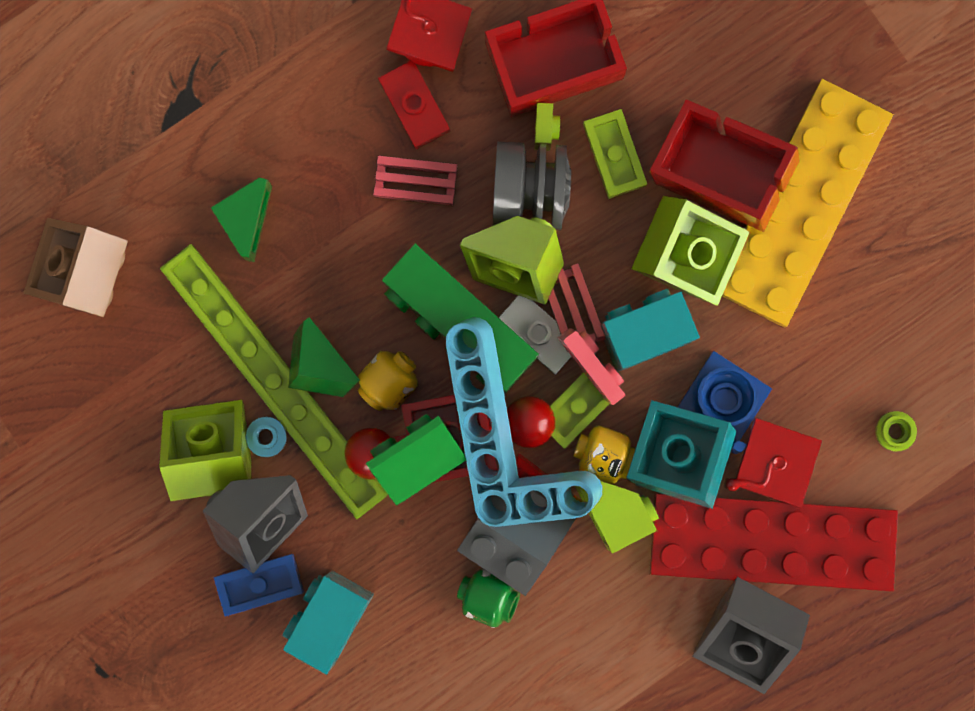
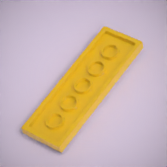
(834, 151)

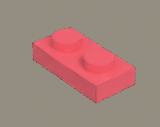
(583, 351)

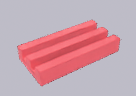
(419, 165)
(563, 277)

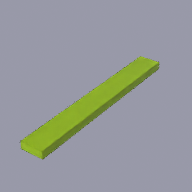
(270, 377)

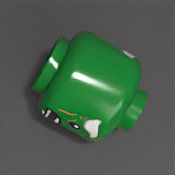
(487, 599)

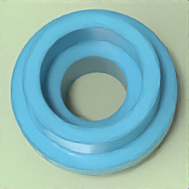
(277, 443)

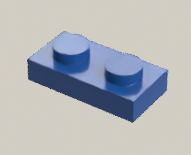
(269, 583)

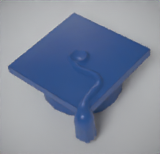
(726, 394)

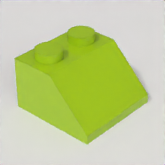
(690, 249)
(516, 257)
(204, 449)
(621, 516)

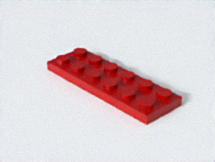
(775, 543)

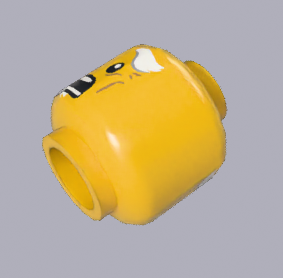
(387, 380)
(605, 454)

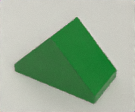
(244, 216)
(317, 364)

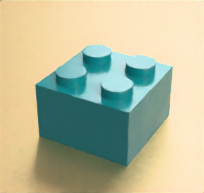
(648, 331)
(682, 454)
(327, 622)

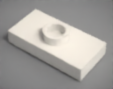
(538, 331)

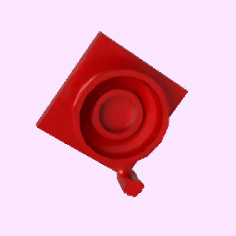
(430, 32)
(776, 463)

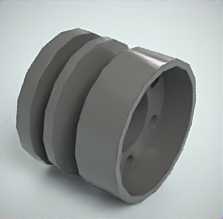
(531, 185)

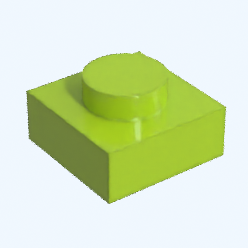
(547, 125)

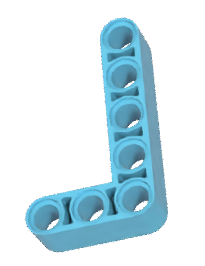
(498, 442)

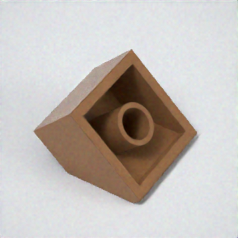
(76, 266)

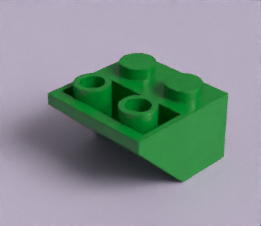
(417, 459)

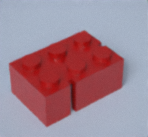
(557, 57)
(722, 172)

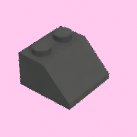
(255, 517)
(515, 551)
(752, 635)

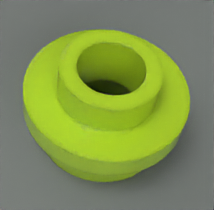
(907, 426)

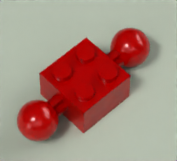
(529, 421)

